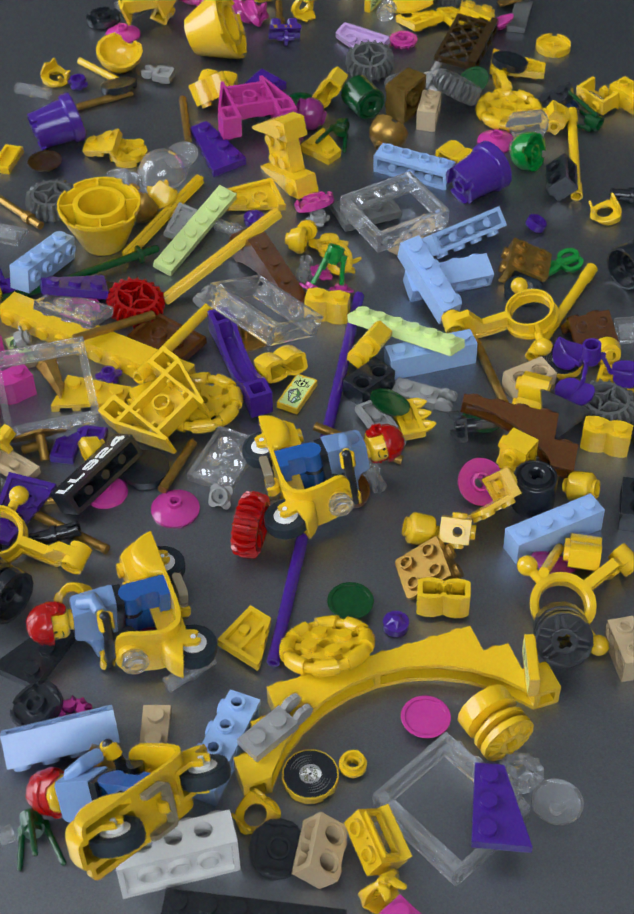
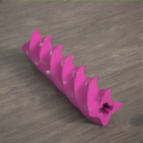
(248, 10)

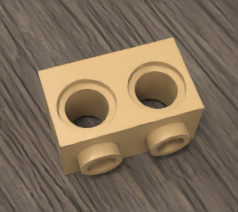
(428, 110)
(536, 365)
(621, 646)
(320, 850)

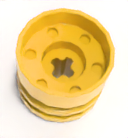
(495, 722)

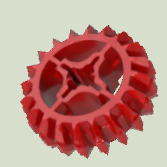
(135, 298)
(248, 524)

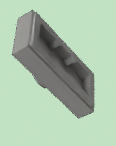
(180, 217)

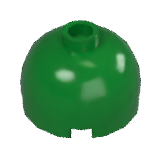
(527, 151)

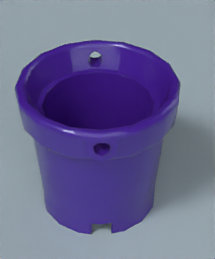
(57, 123)
(479, 173)

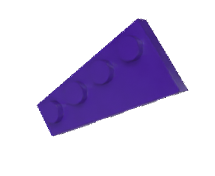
(219, 153)

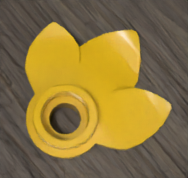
(323, 242)

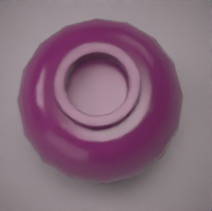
(313, 112)

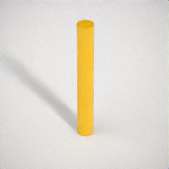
(98, 70)
(551, 560)

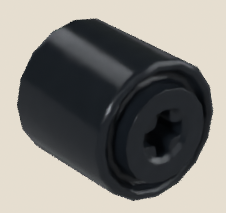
(538, 488)

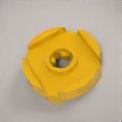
(136, 150)

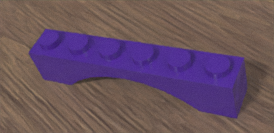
(254, 387)

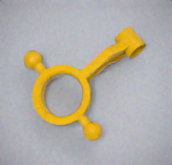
(482, 327)
(69, 557)
(619, 561)

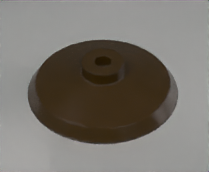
(44, 161)

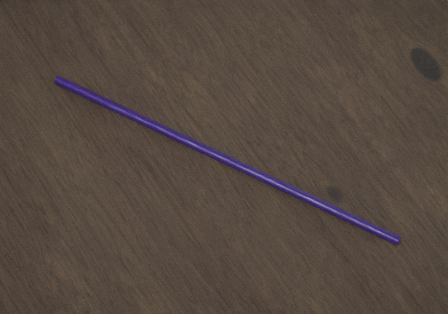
(301, 541)

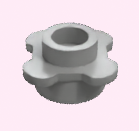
(319, 217)
(22, 337)
(214, 499)

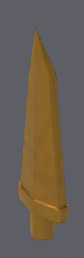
(51, 373)

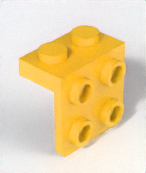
(502, 489)

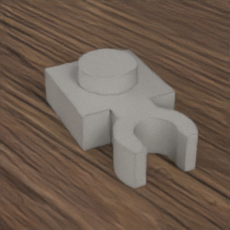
(160, 74)

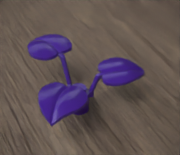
(569, 354)

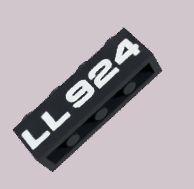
(96, 474)

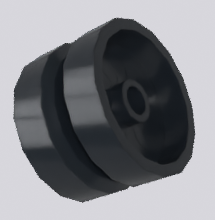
(15, 591)

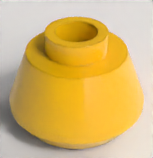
(297, 239)
(611, 348)
(89, 445)

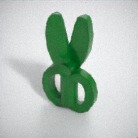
(561, 263)

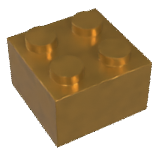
(404, 94)

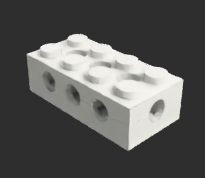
(185, 860)

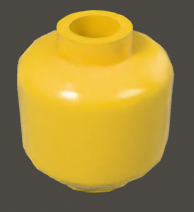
(581, 484)
(419, 528)

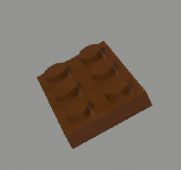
(161, 329)

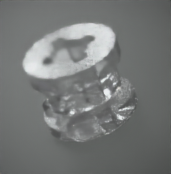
(382, 12)

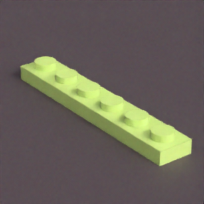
(194, 230)
(408, 331)

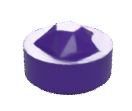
(252, 216)
(536, 223)
(396, 624)

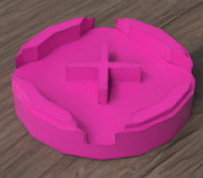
(314, 202)

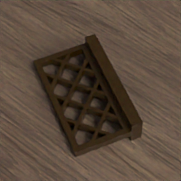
(479, 46)

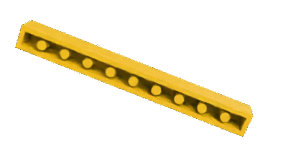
(107, 349)

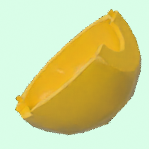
(117, 54)

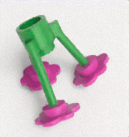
(333, 255)

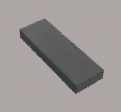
(521, 16)

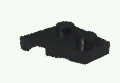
(560, 95)

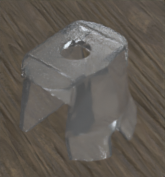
(520, 120)

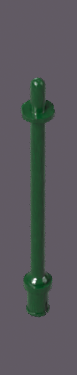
(139, 255)

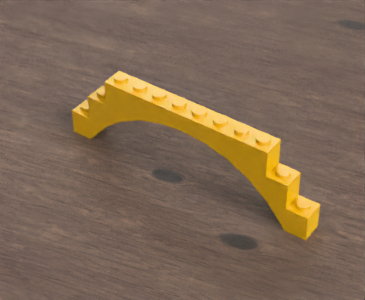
(443, 657)

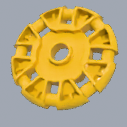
(494, 111)
(221, 399)
(322, 643)

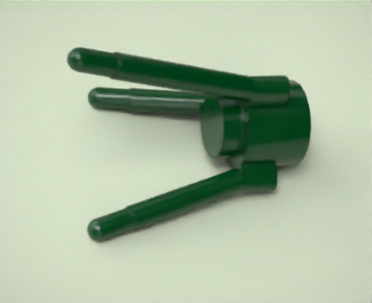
(592, 120)
(340, 129)
(32, 827)

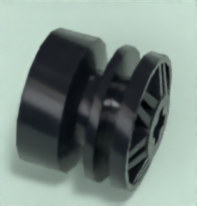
(621, 264)
(558, 620)

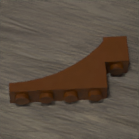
(265, 260)
(535, 422)

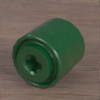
(362, 97)

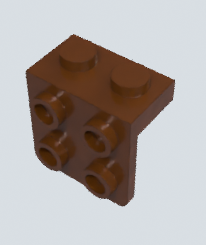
(592, 325)

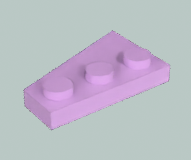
(351, 34)

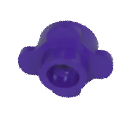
(78, 82)
(108, 374)

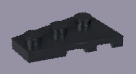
(33, 661)

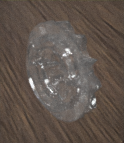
(530, 778)

